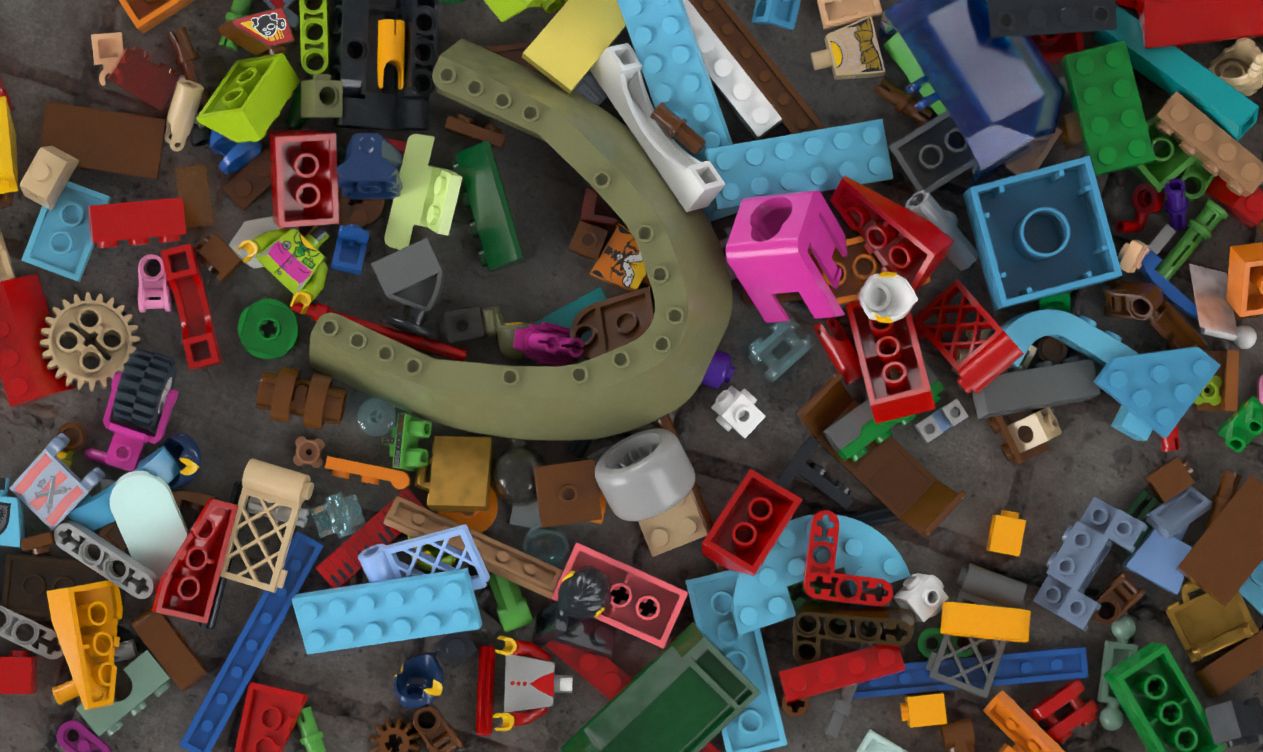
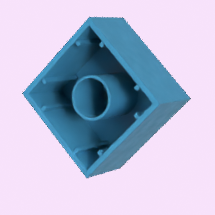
(1041, 233)

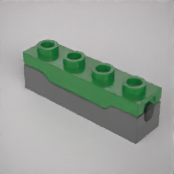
(859, 429)

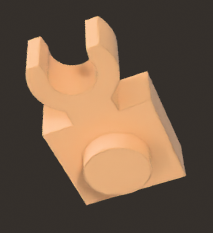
(106, 51)
(1132, 255)

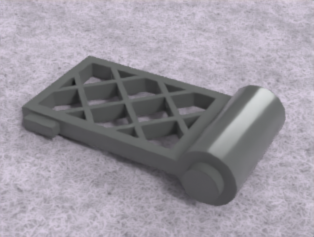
(981, 588)

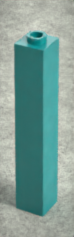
(1178, 72)

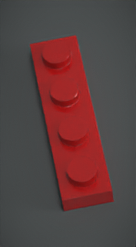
(841, 671)

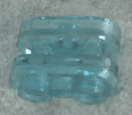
(762, 348)

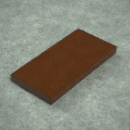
(106, 139)
(1230, 546)

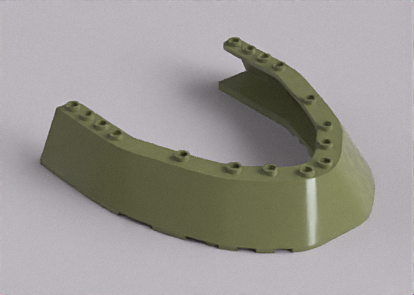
(580, 399)

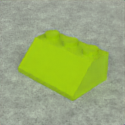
(250, 98)

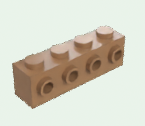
(1210, 144)

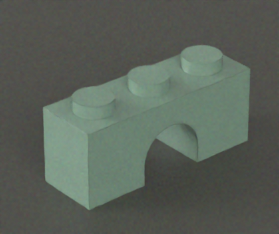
(147, 679)

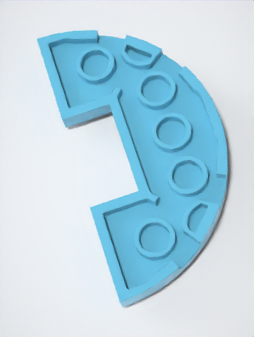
(860, 552)

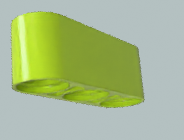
(319, 47)

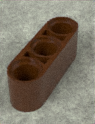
(169, 648)
(1232, 665)

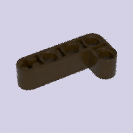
(853, 631)

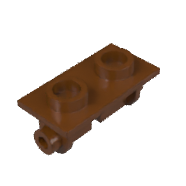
(1175, 327)

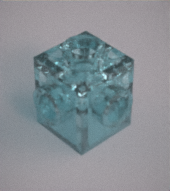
(338, 515)

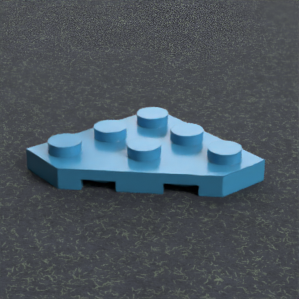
(1158, 384)

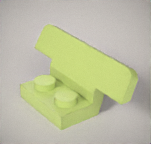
(426, 195)

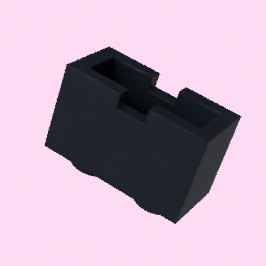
(1236, 722)

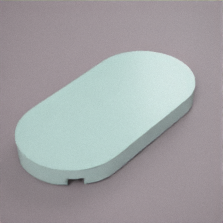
(148, 519)

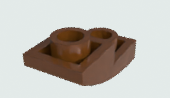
(196, 499)

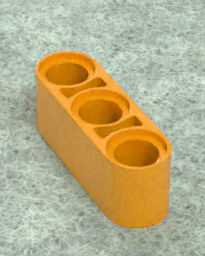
(985, 622)

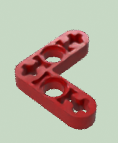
(826, 570)

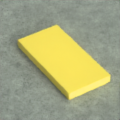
(575, 40)

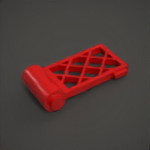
(986, 357)

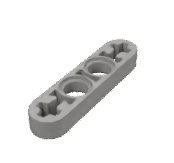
(108, 555)
(9, 628)

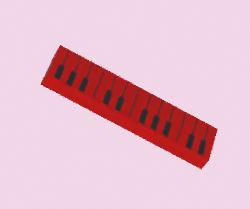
(344, 561)

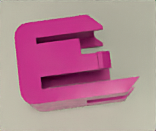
(778, 255)

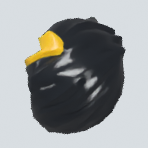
(584, 593)

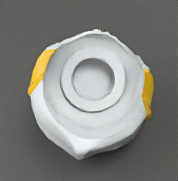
(886, 297)

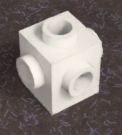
(737, 411)
(922, 596)

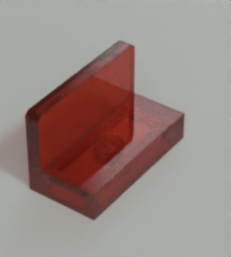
(589, 211)

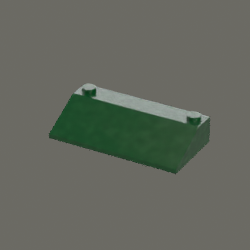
(671, 703)

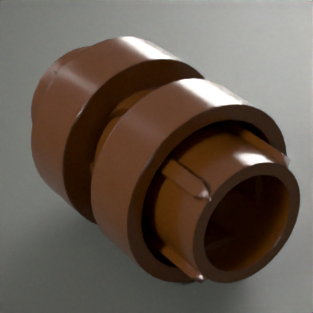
(290, 395)

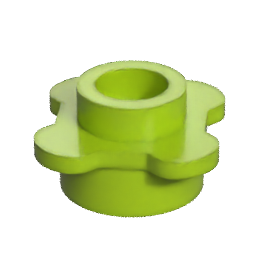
(1213, 395)

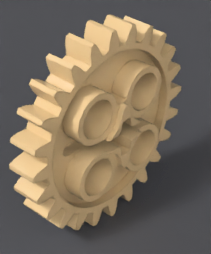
(70, 360)

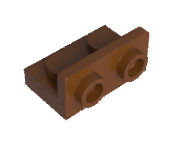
(1025, 433)

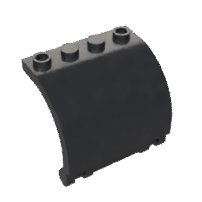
(1049, 17)

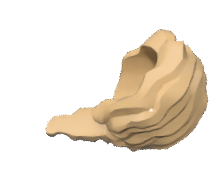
(1240, 66)

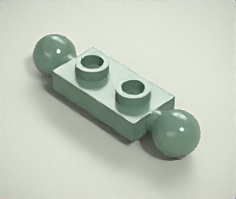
(1114, 653)

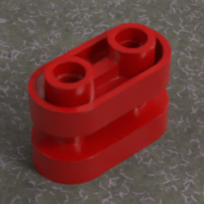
(1082, 713)

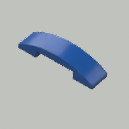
(1171, 293)

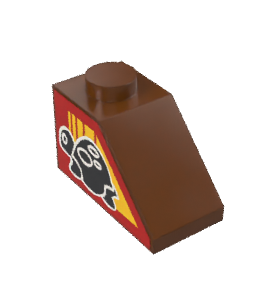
(260, 32)

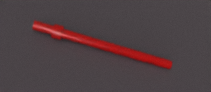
(402, 337)

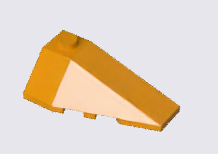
(87, 631)

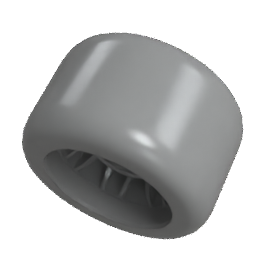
(645, 474)

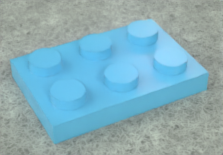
(62, 235)

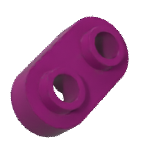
(87, 740)

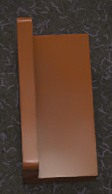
(1229, 374)

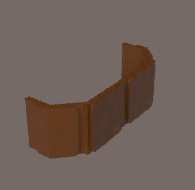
(886, 469)

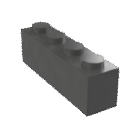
(1038, 388)

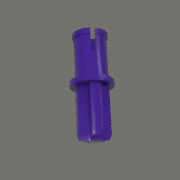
(1176, 203)

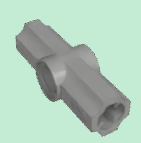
(962, 252)

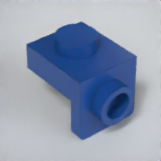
(350, 249)

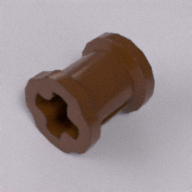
(800, 710)

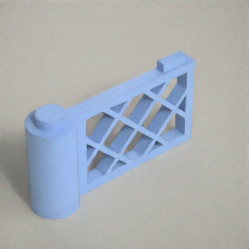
(382, 563)

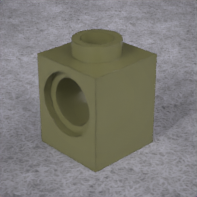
(310, 101)

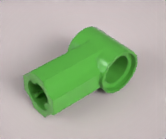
(512, 606)

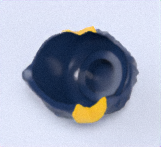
(186, 454)
(419, 681)

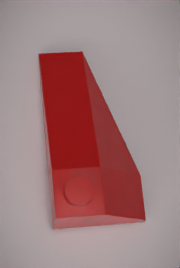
(893, 233)
(194, 573)

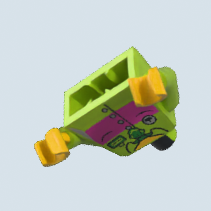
(292, 260)

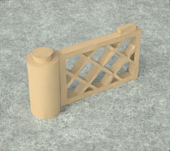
(277, 486)

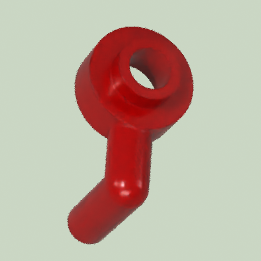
(1144, 207)

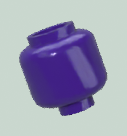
(718, 370)

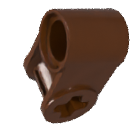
(1126, 301)
(1120, 595)
(437, 733)

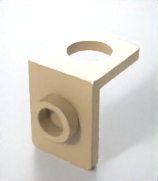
(1043, 425)

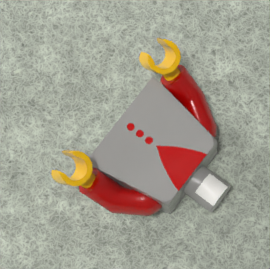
(528, 683)

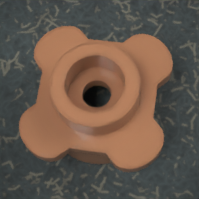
(302, 446)

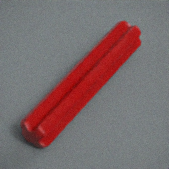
(485, 690)

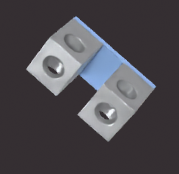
(941, 420)

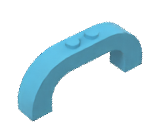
(1084, 337)

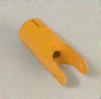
(391, 48)

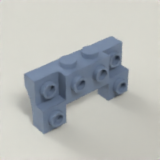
(1081, 557)

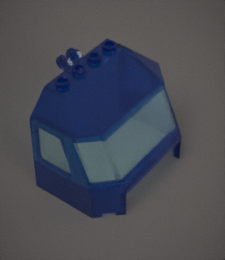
(992, 87)

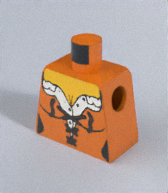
(621, 262)

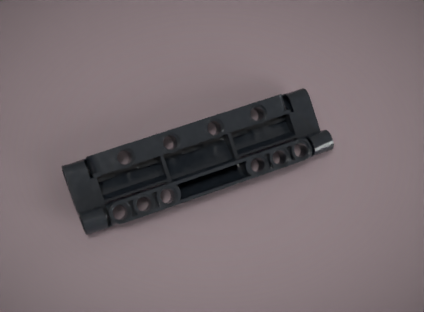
(362, 100)

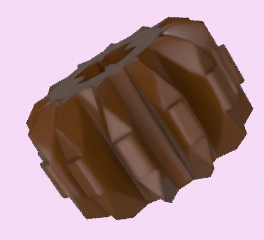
(399, 731)

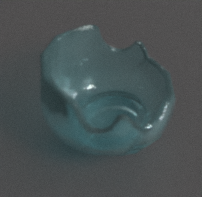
(546, 544)

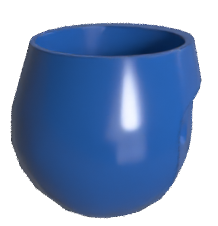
(235, 154)

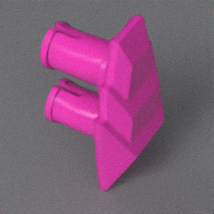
(547, 344)

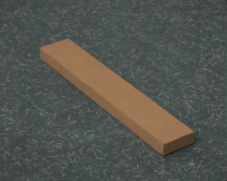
(497, 557)

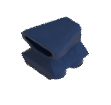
(370, 168)

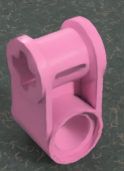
(153, 286)

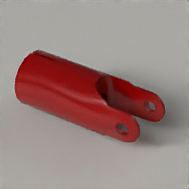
(840, 350)

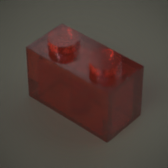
(143, 78)

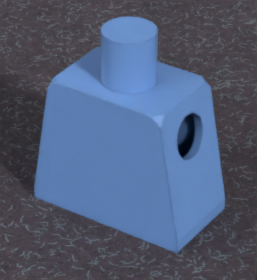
(1158, 559)

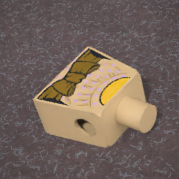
(851, 52)

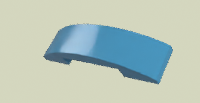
(96, 512)

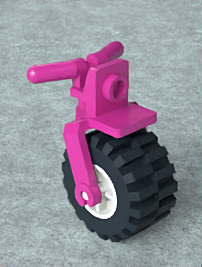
(141, 398)

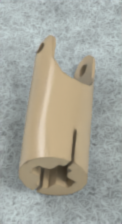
(182, 112)

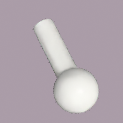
(1245, 339)

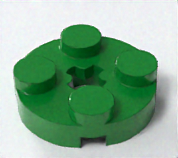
(261, 313)

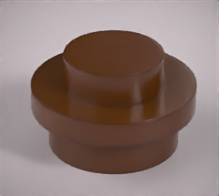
(1051, 350)
(77, 435)

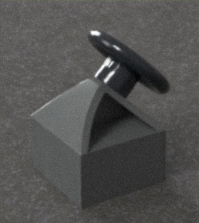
(415, 280)

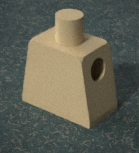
(48, 176)

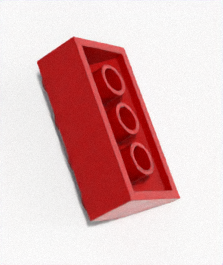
(1198, 21)
(21, 362)

